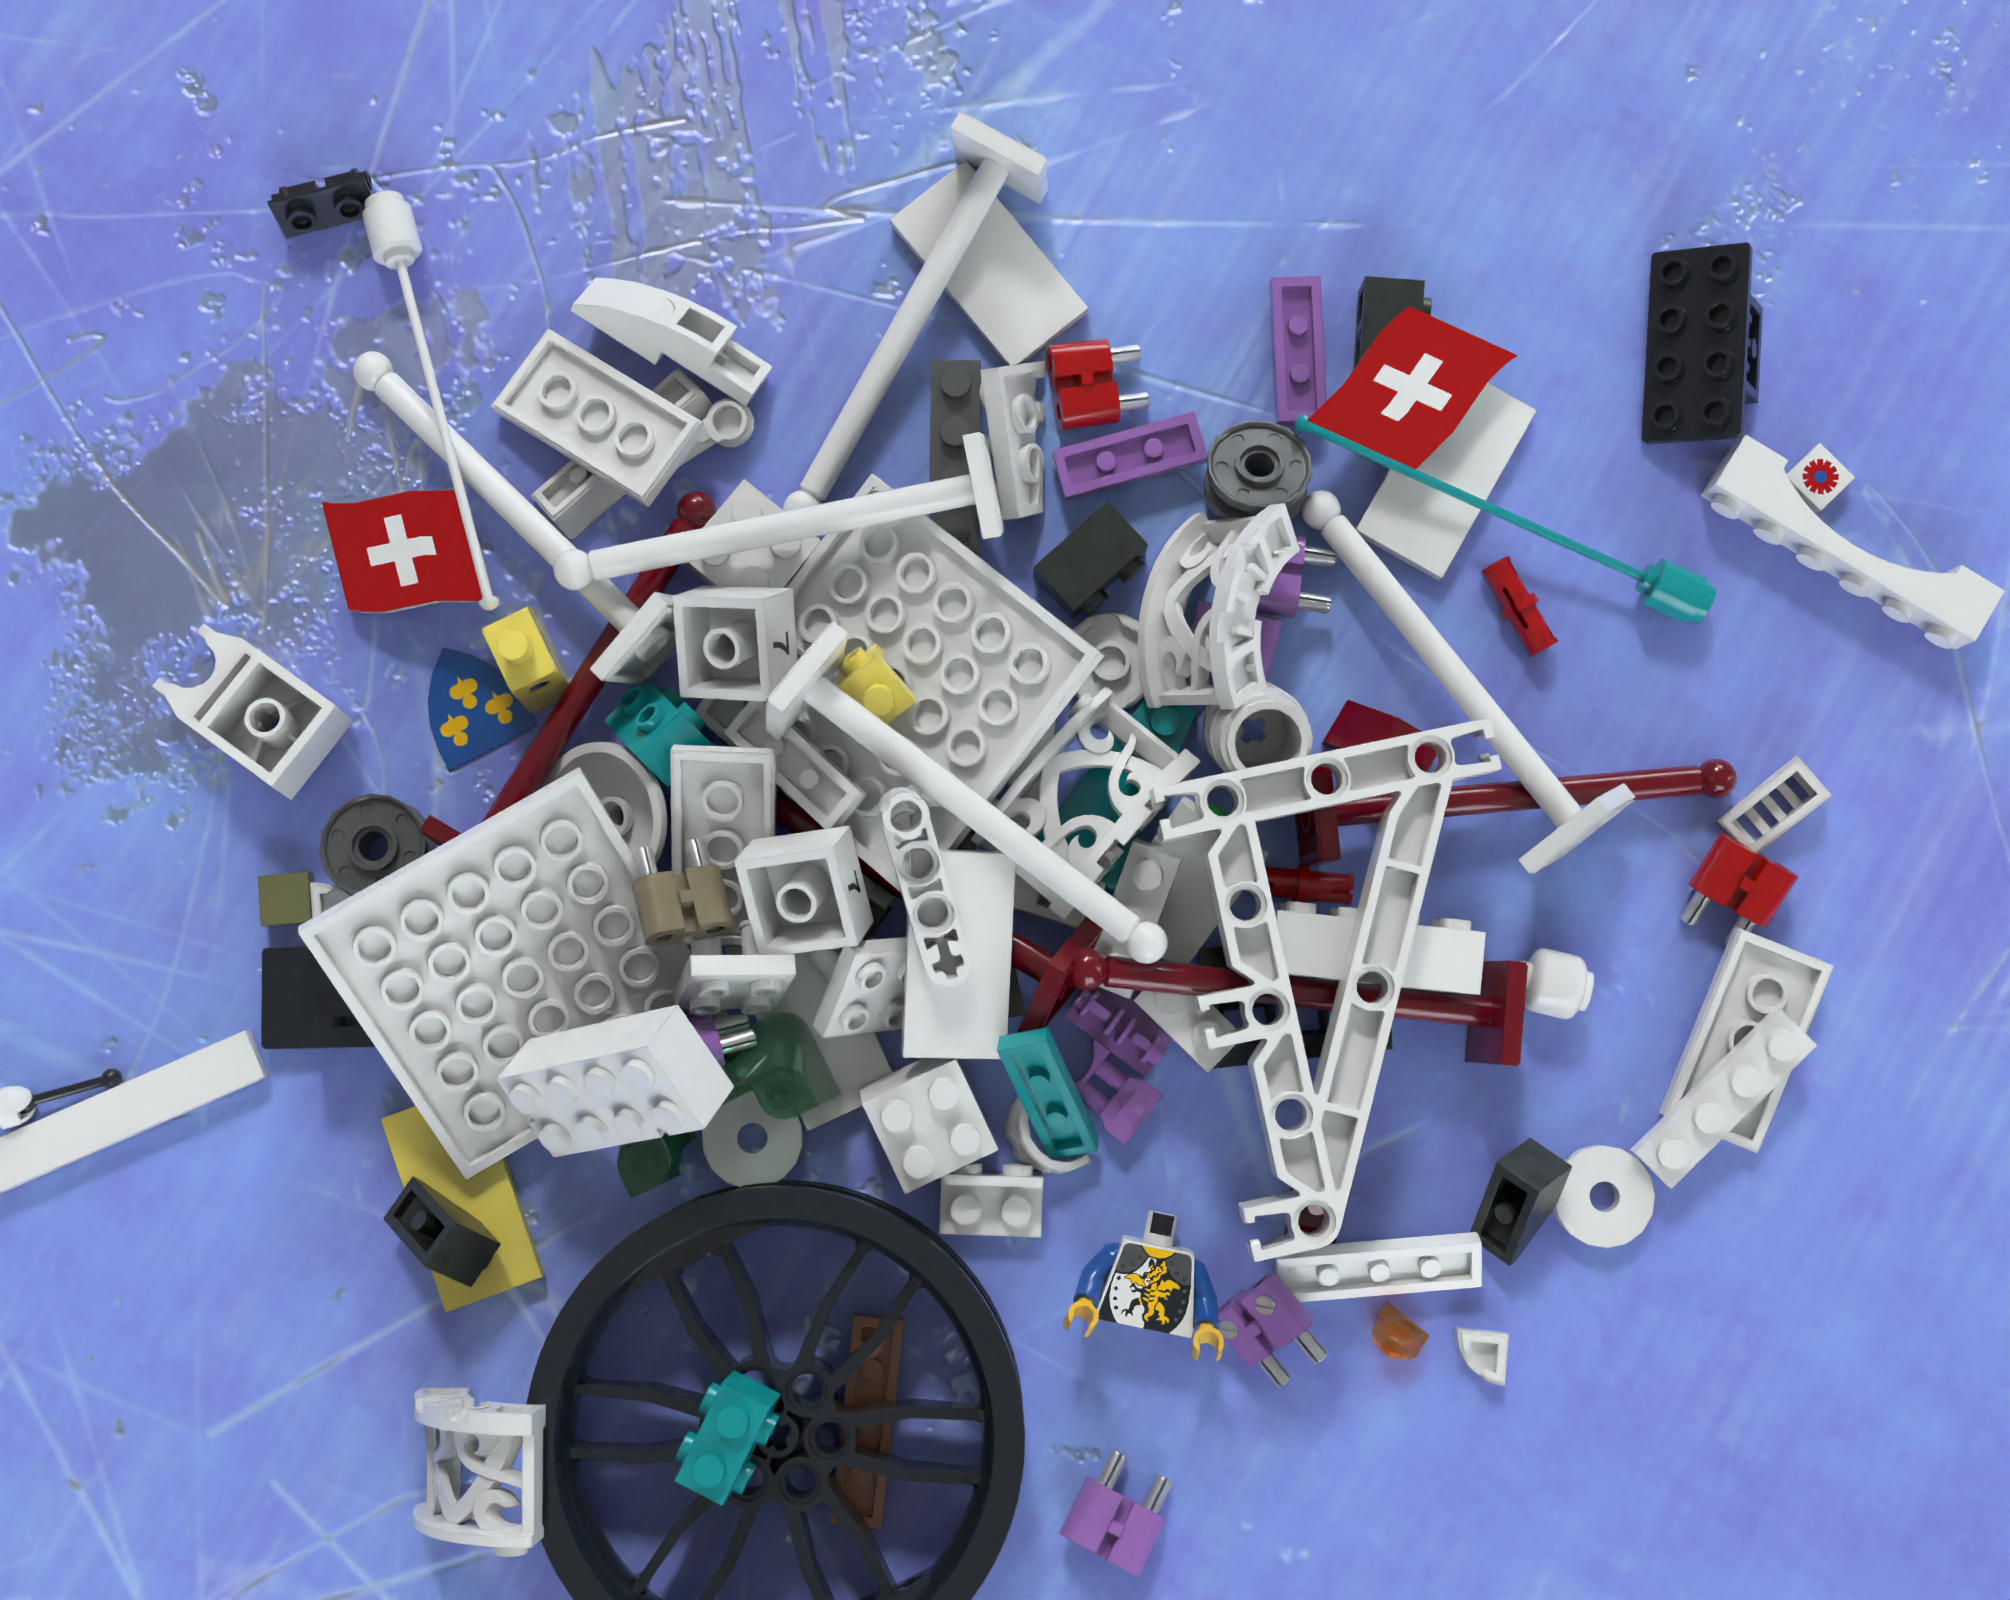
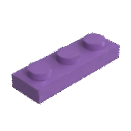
(1297, 347)
(1129, 456)

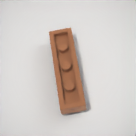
(870, 1383)

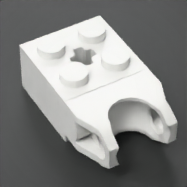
(244, 702)

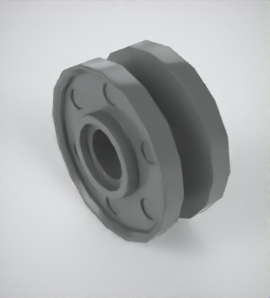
(1258, 450)
(355, 826)

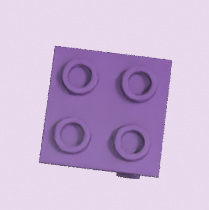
(1120, 1027)

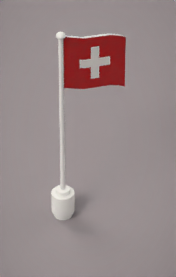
(412, 543)

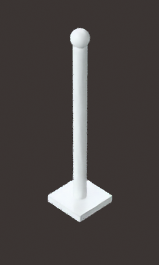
(997, 163)
(1322, 512)
(576, 569)
(644, 634)
(811, 685)

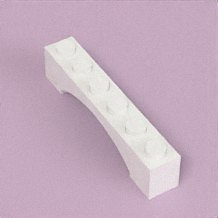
(1757, 490)

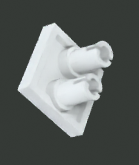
(733, 981)
(863, 987)

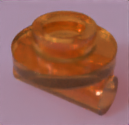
(1397, 1334)

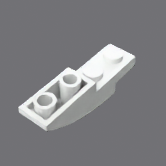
(667, 324)

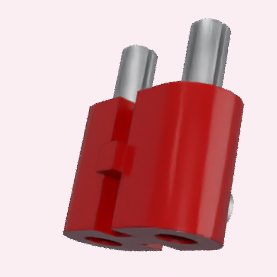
(1085, 383)
(1740, 880)

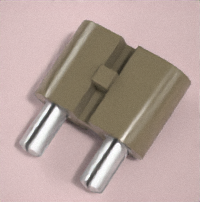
(681, 903)

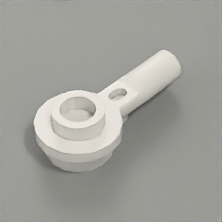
(726, 424)

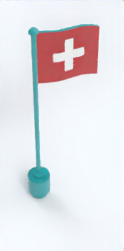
(1413, 396)

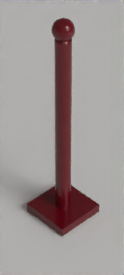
(693, 513)
(1319, 833)
(1025, 955)
(1492, 1017)

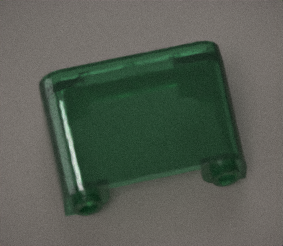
(781, 1070)

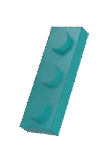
(1048, 1093)

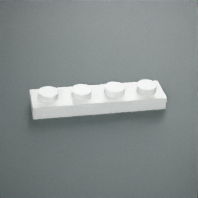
(1723, 1097)
(1383, 1267)

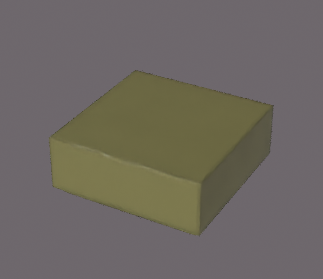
(285, 899)

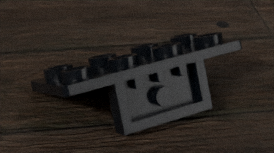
(1701, 344)
(303, 1005)

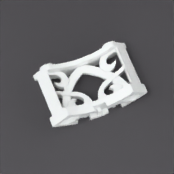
(1242, 564)
(1154, 767)
(452, 1438)

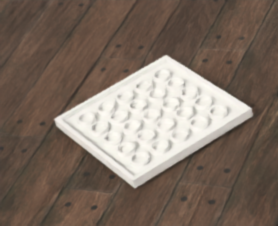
(963, 639)
(493, 945)

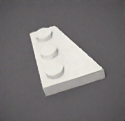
(1012, 421)

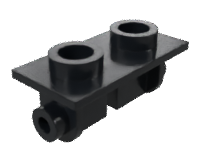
(310, 208)

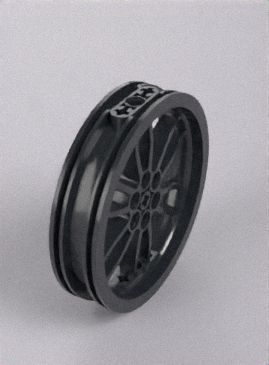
(709, 1226)

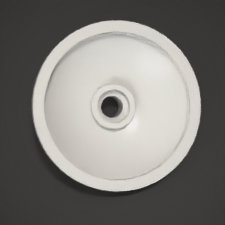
(621, 785)

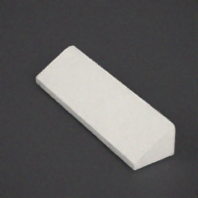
(578, 496)

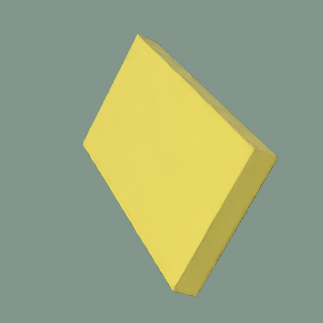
(486, 1196)

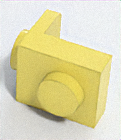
(874, 683)

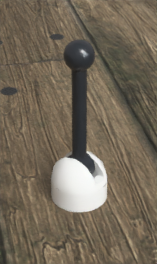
(19, 1104)

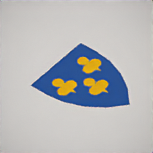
(472, 708)

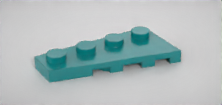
(1091, 796)

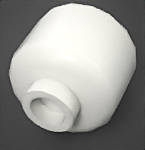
(1557, 984)

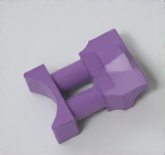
(1128, 1105)

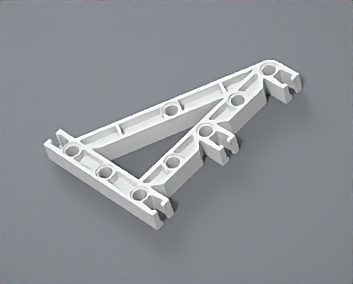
(1325, 1144)

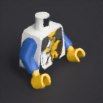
(1150, 1287)

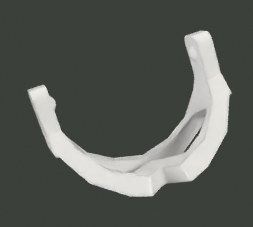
(1023, 1144)

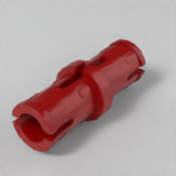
(1519, 606)
(1310, 885)

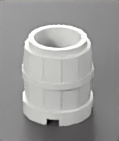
(1284, 729)

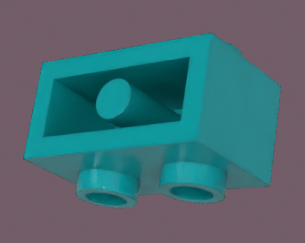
(654, 722)
(735, 1421)

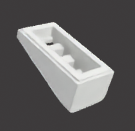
(1804, 777)

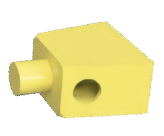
(527, 658)

